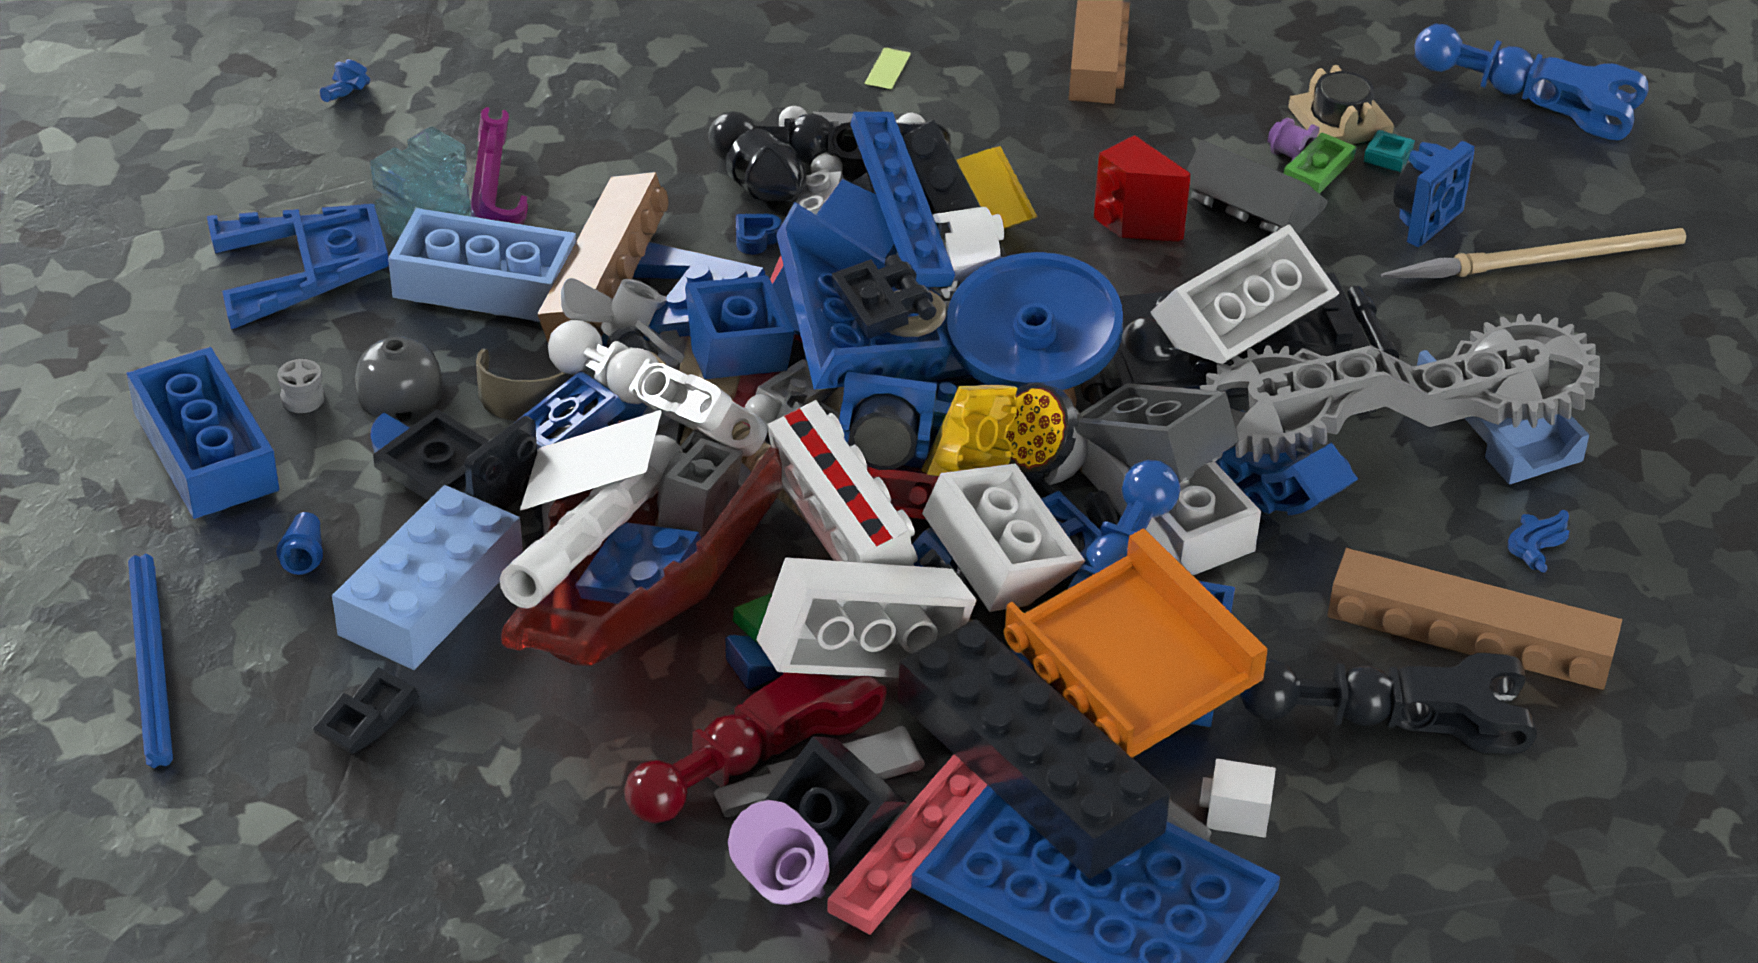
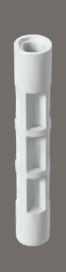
(583, 530)

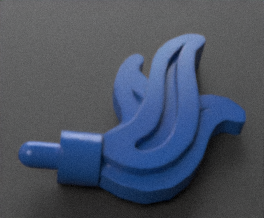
(1537, 534)

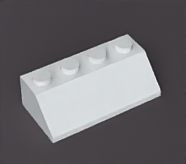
(1245, 298)

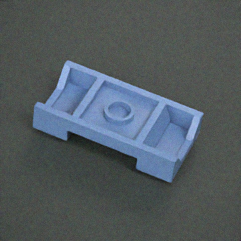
(1528, 450)

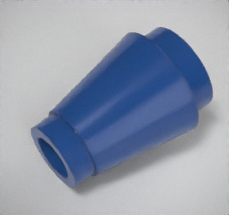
(301, 545)

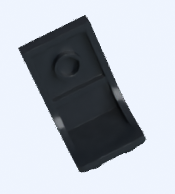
(450, 454)

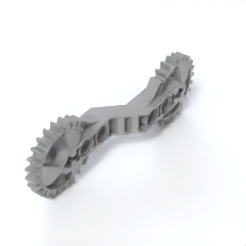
(1486, 378)

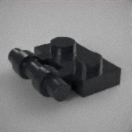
(873, 302)

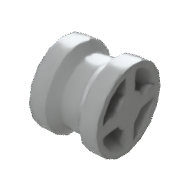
(301, 386)

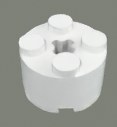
(970, 241)

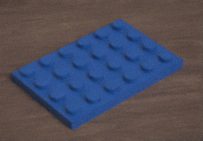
(1158, 905)

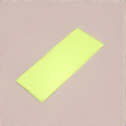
(887, 68)

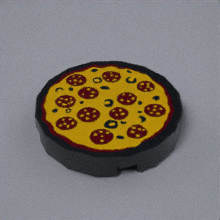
(1041, 428)

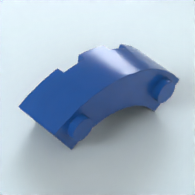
(1289, 483)

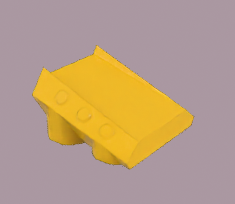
(997, 186)
(974, 430)

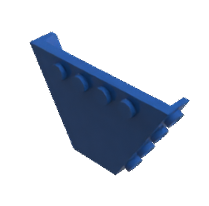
(828, 331)

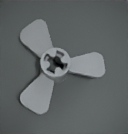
(631, 305)

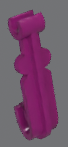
(491, 140)

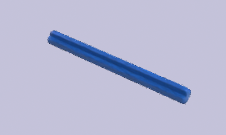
(150, 661)

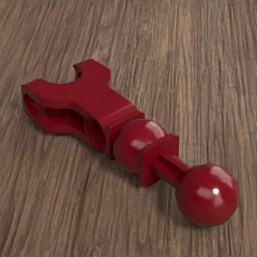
(761, 726)

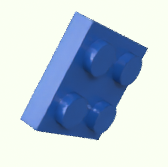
(634, 558)

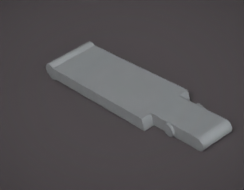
(884, 753)

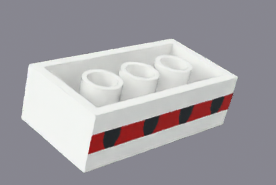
(836, 491)

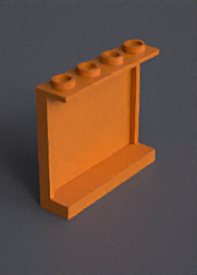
(1139, 647)

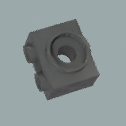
(698, 486)

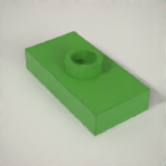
(1321, 161)

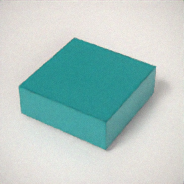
(1389, 150)

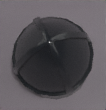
(773, 169)

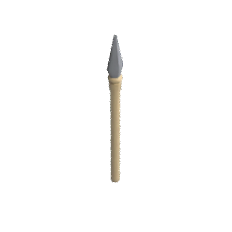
(1476, 263)

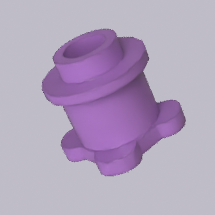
(1289, 138)

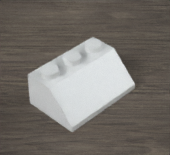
(1000, 534)

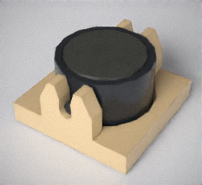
(1341, 106)

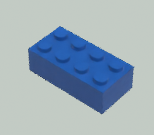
(203, 432)

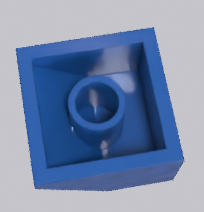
(738, 327)

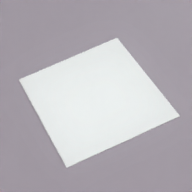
(591, 460)

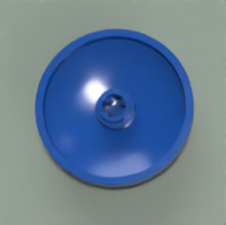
(1035, 321)

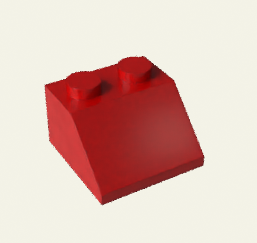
(1141, 192)

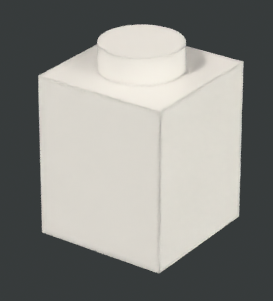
(1238, 797)

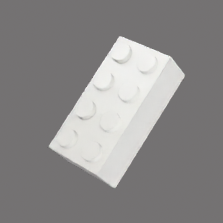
(1207, 524)
(858, 615)

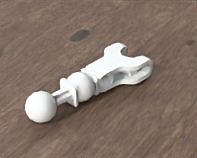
(640, 378)

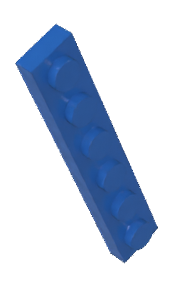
(902, 198)

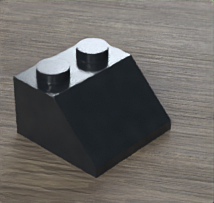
(838, 799)

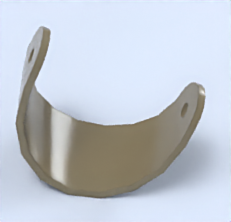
(510, 397)

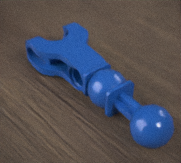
(1574, 89)
(1150, 492)

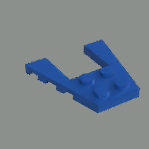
(333, 247)
(689, 267)

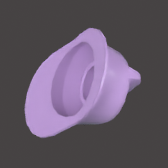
(779, 853)

